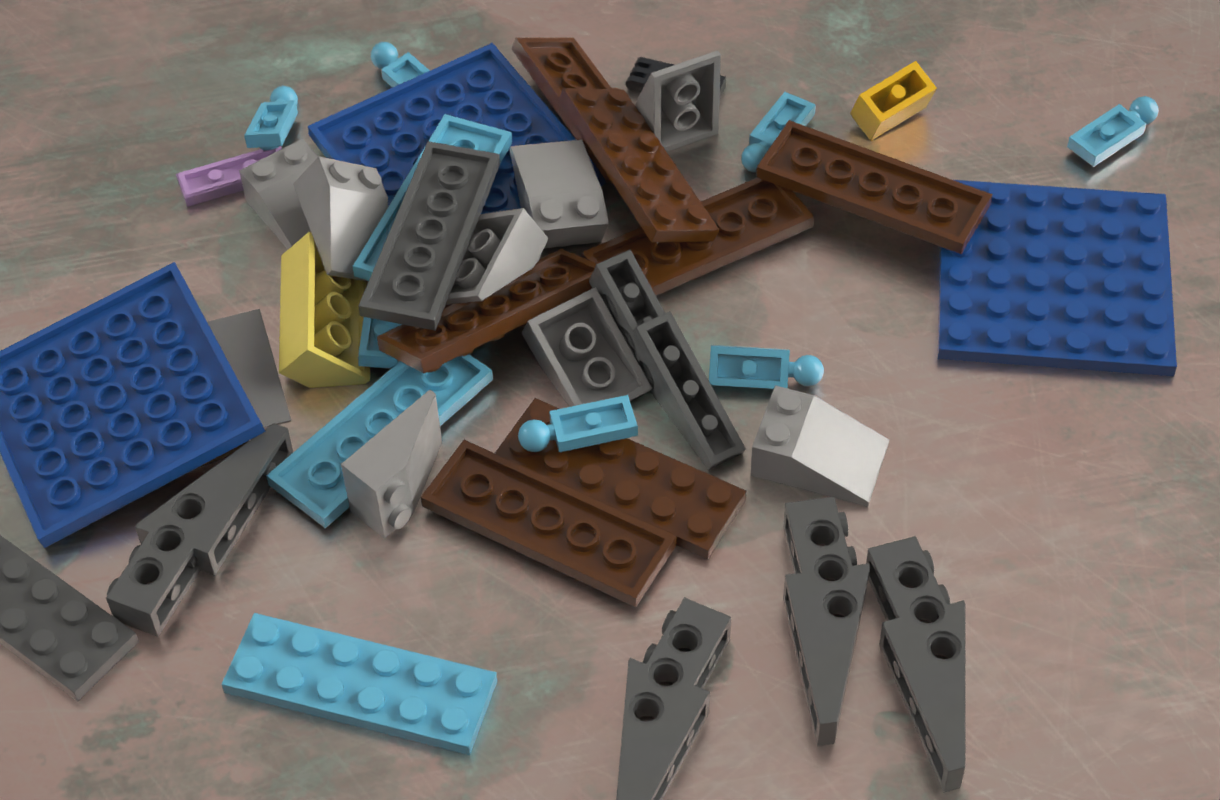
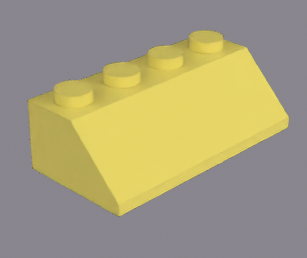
(319, 321)

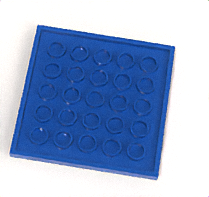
(397, 124)
(1062, 282)
(116, 404)

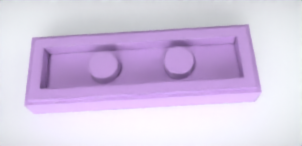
(217, 178)

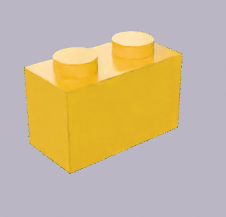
(893, 100)

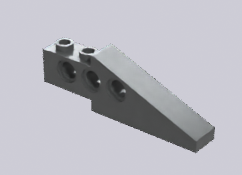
(666, 360)
(220, 511)
(821, 640)
(929, 685)
(658, 747)

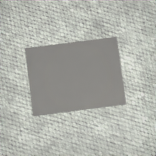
(251, 358)

